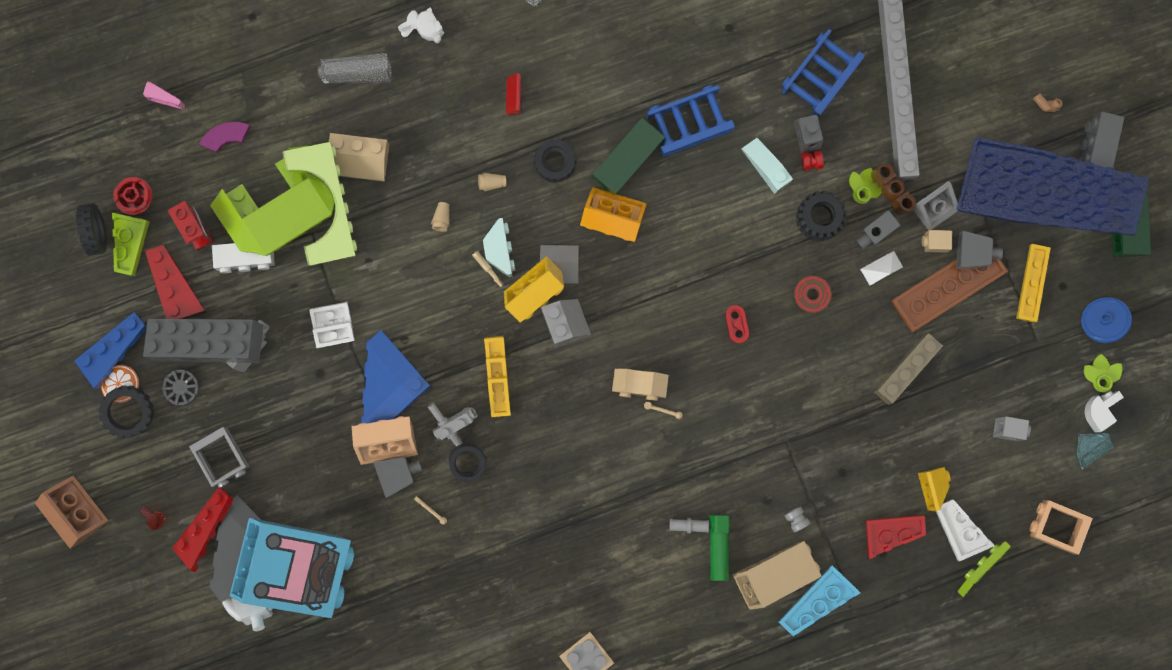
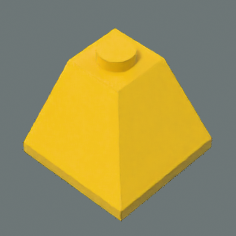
(934, 487)

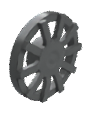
(180, 387)

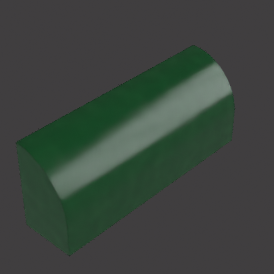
(628, 156)
(1135, 245)

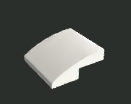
(332, 324)

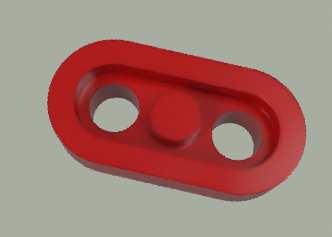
(738, 324)

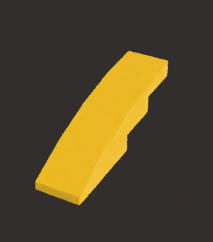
(497, 376)

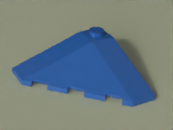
(390, 381)

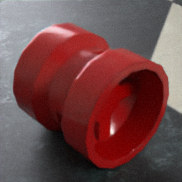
(812, 160)

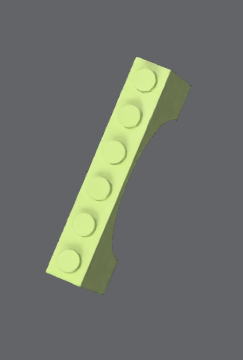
(337, 241)

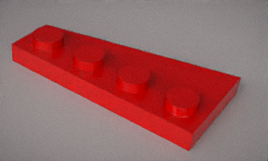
(174, 291)
(195, 538)

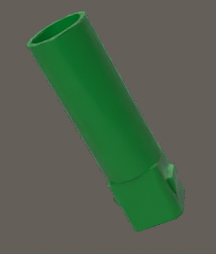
(719, 547)

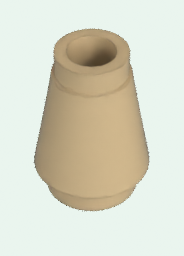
(491, 181)
(441, 217)

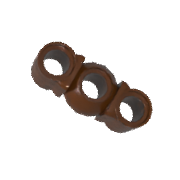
(899, 185)

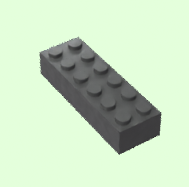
(1101, 142)
(203, 340)

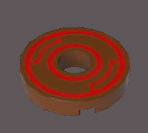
(823, 294)

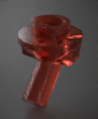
(154, 520)

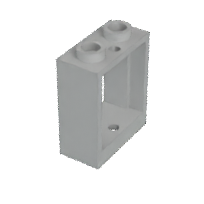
(210, 440)

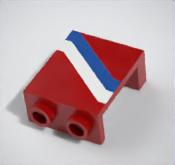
(191, 225)

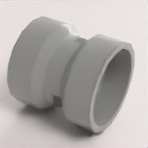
(797, 519)

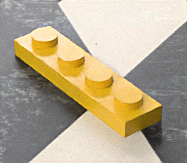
(1033, 283)

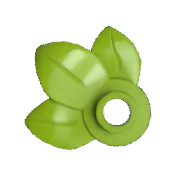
(864, 184)
(1102, 370)

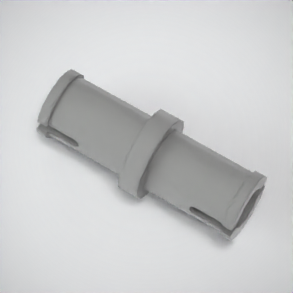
(689, 525)

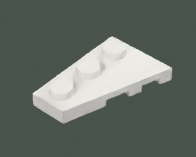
(961, 532)

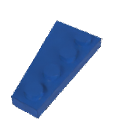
(103, 355)

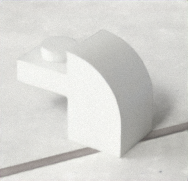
(1097, 410)

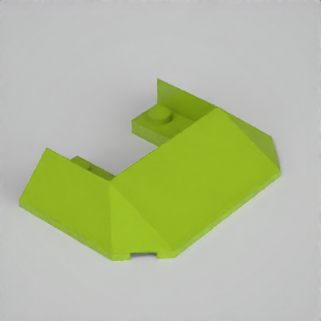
(279, 220)

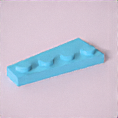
(818, 601)

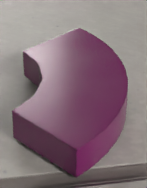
(224, 134)

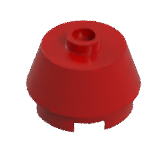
(132, 195)

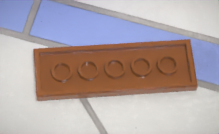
(943, 292)

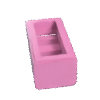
(159, 95)

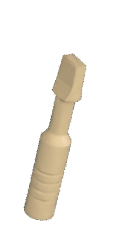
(486, 266)

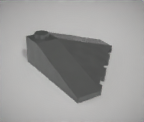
(230, 541)

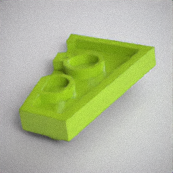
(129, 241)
(984, 564)

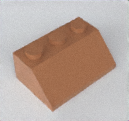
(71, 511)

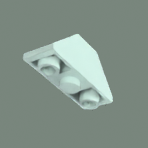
(498, 249)

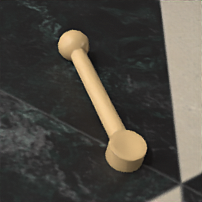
(678, 415)
(443, 520)

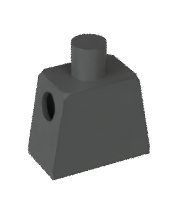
(808, 133)
(884, 224)
(975, 251)
(396, 474)

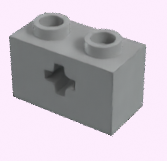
(1011, 429)

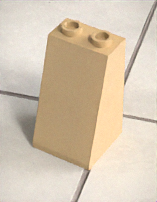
(777, 575)

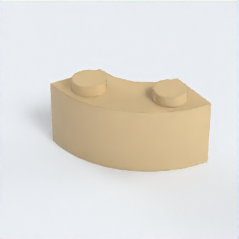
(640, 383)

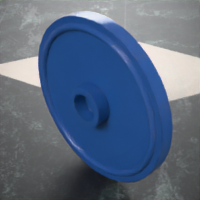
(1106, 320)

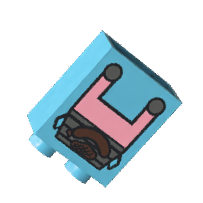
(291, 568)

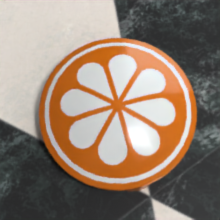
(120, 376)

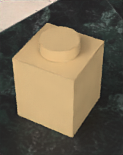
(937, 241)

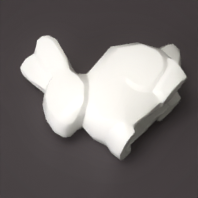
(425, 24)

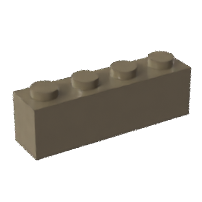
(908, 369)

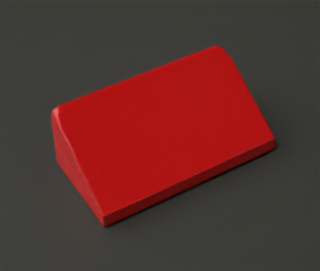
(513, 95)

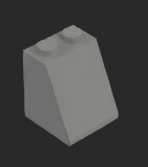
(565, 321)

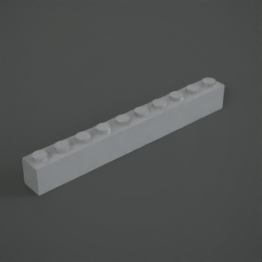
(898, 89)

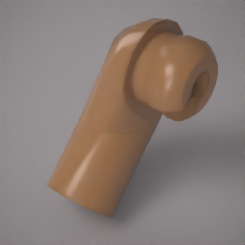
(1047, 105)

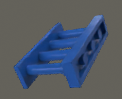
(829, 90)
(687, 139)

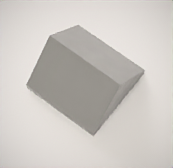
(937, 206)
(564, 258)

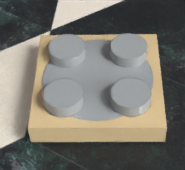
(586, 655)

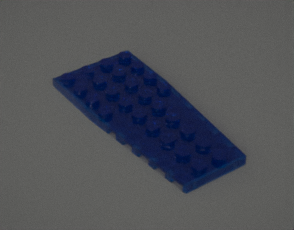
(1050, 189)

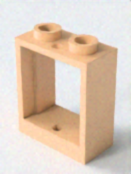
(1079, 532)

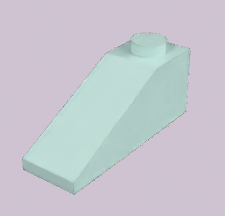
(767, 165)

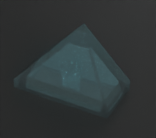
(1092, 447)

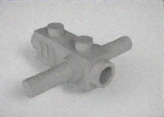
(449, 426)

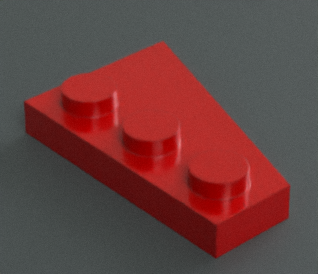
(893, 531)

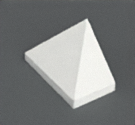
(881, 268)

